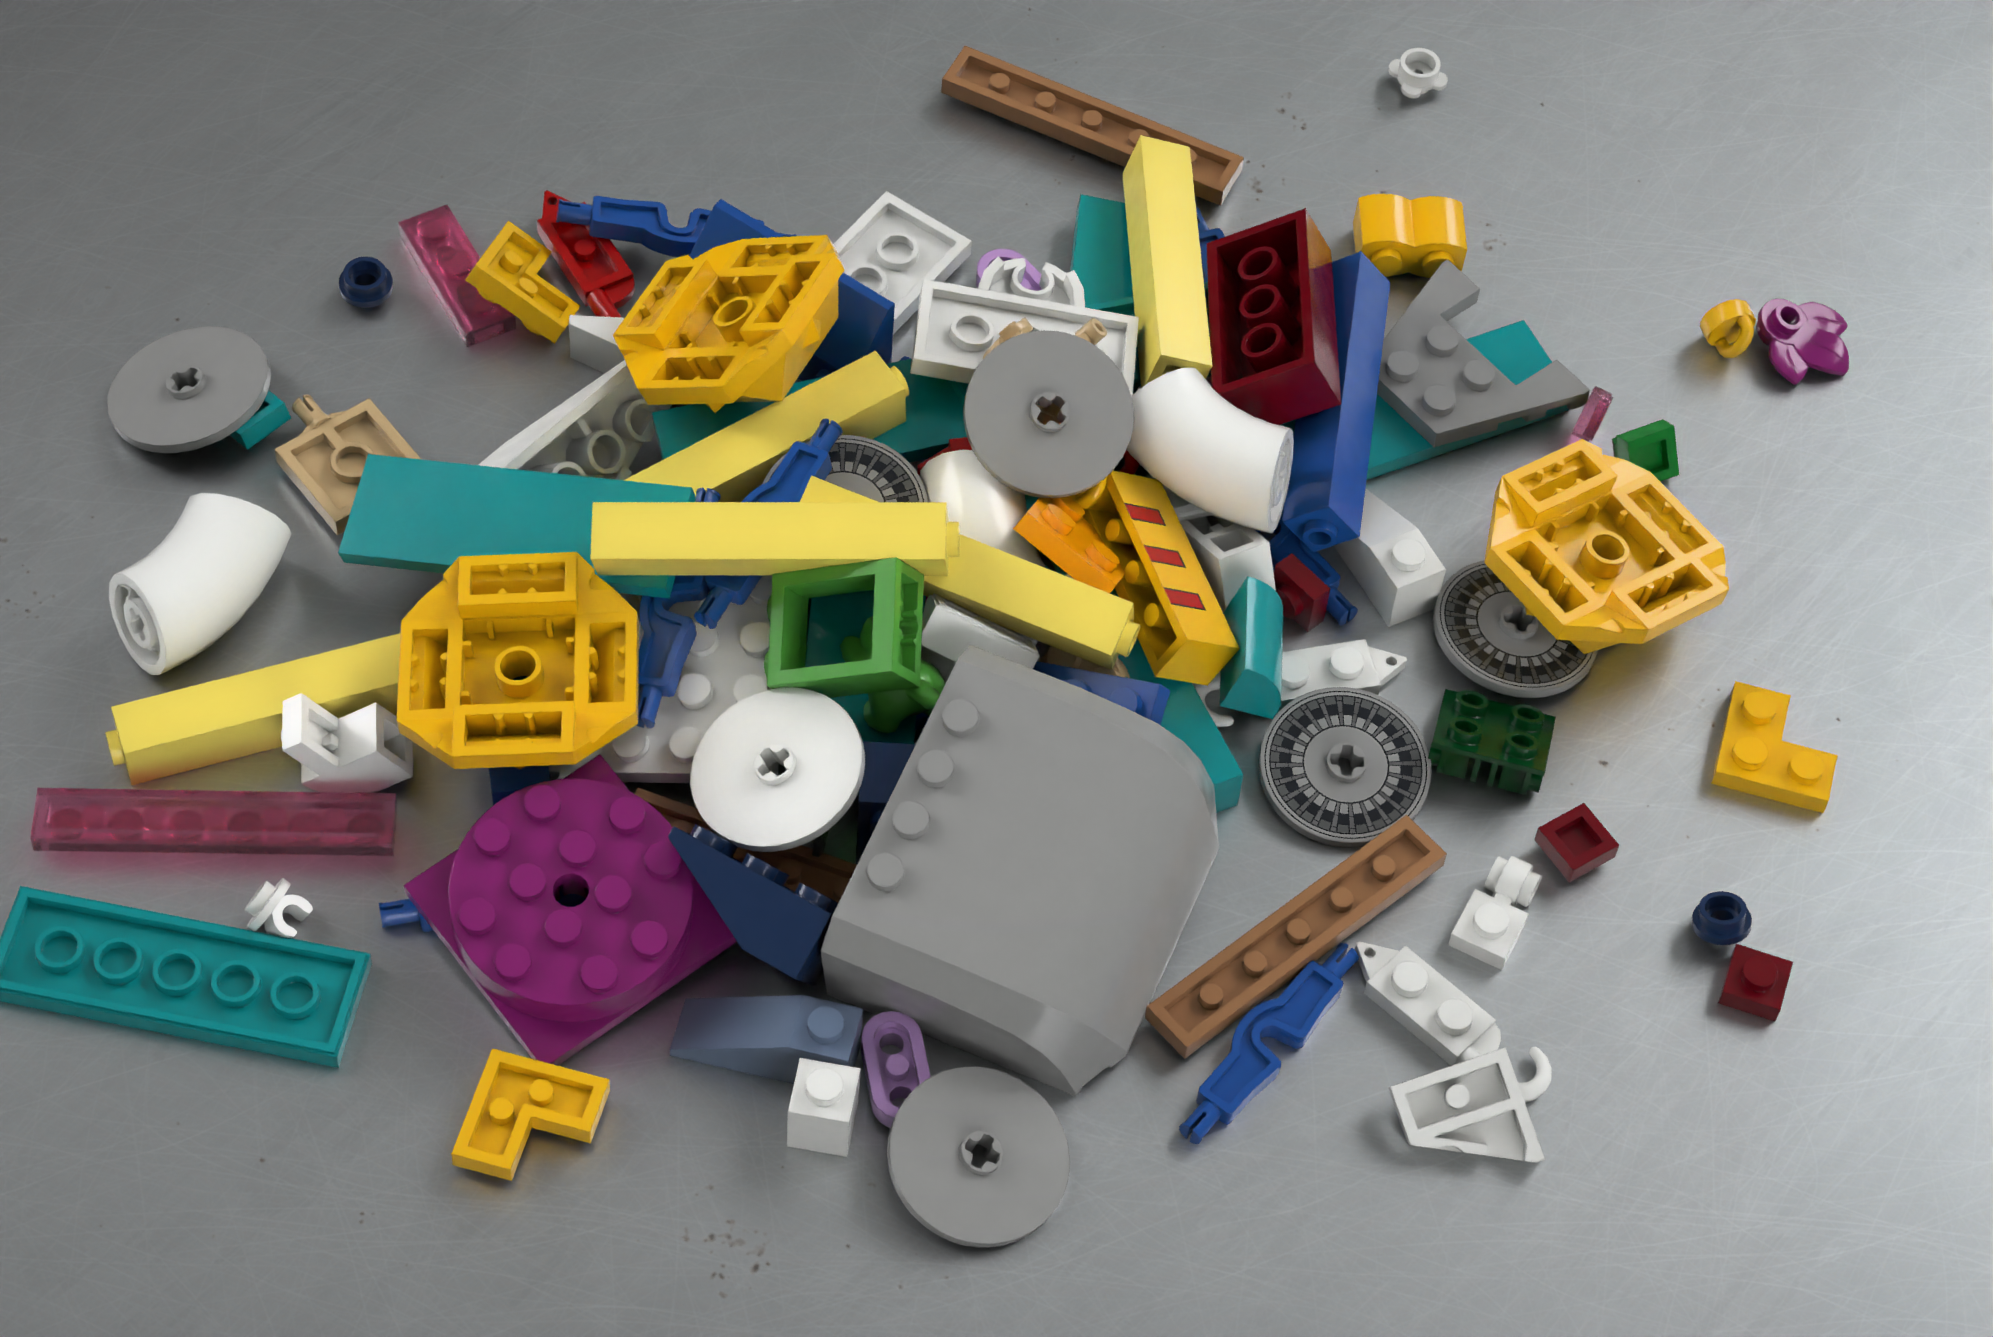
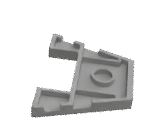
(1446, 383)

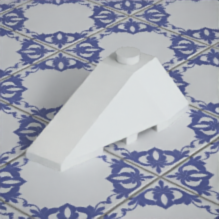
(587, 434)

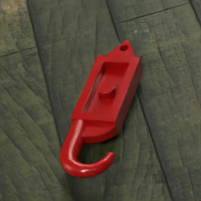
(587, 261)

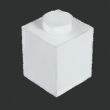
(823, 1107)

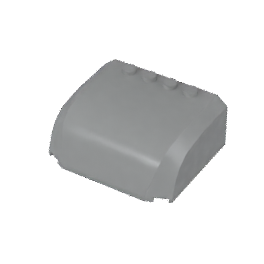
(1027, 874)

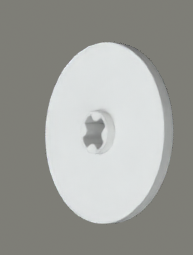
(752, 804)

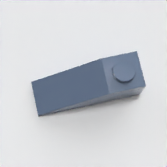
(767, 1033)

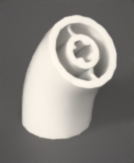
(1211, 450)
(978, 502)
(196, 580)

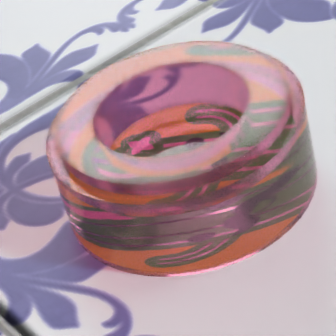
(1592, 414)

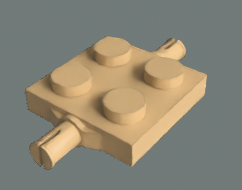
(332, 453)

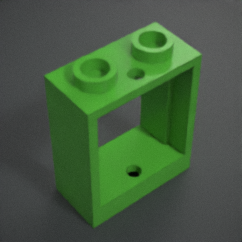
(895, 632)

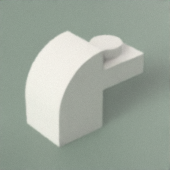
(346, 753)

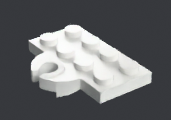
(963, 322)

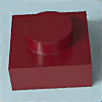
(1301, 592)
(1576, 842)
(1755, 982)

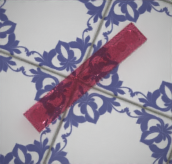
(214, 821)

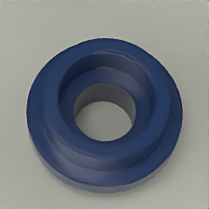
(365, 282)
(1721, 919)

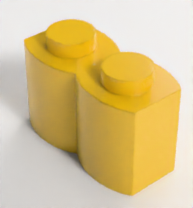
(1410, 234)

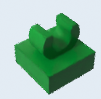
(1650, 448)

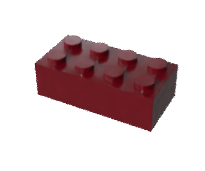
(1274, 320)

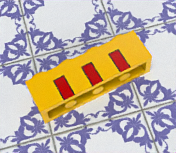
(1172, 599)

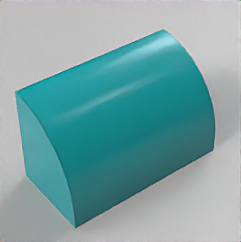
(1254, 674)

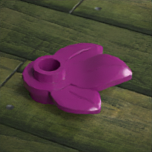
(1803, 338)

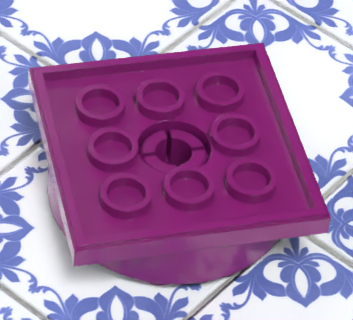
(559, 969)

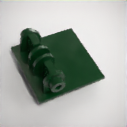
(1494, 733)

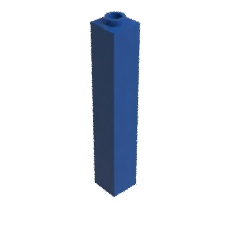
(1335, 444)

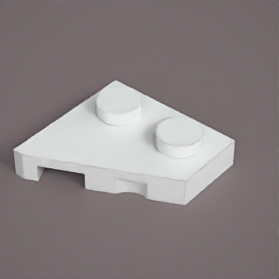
(1469, 1110)

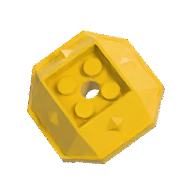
(732, 321)
(1601, 549)
(507, 621)

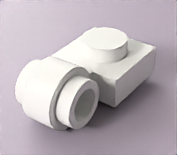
(1493, 923)

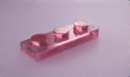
(446, 261)

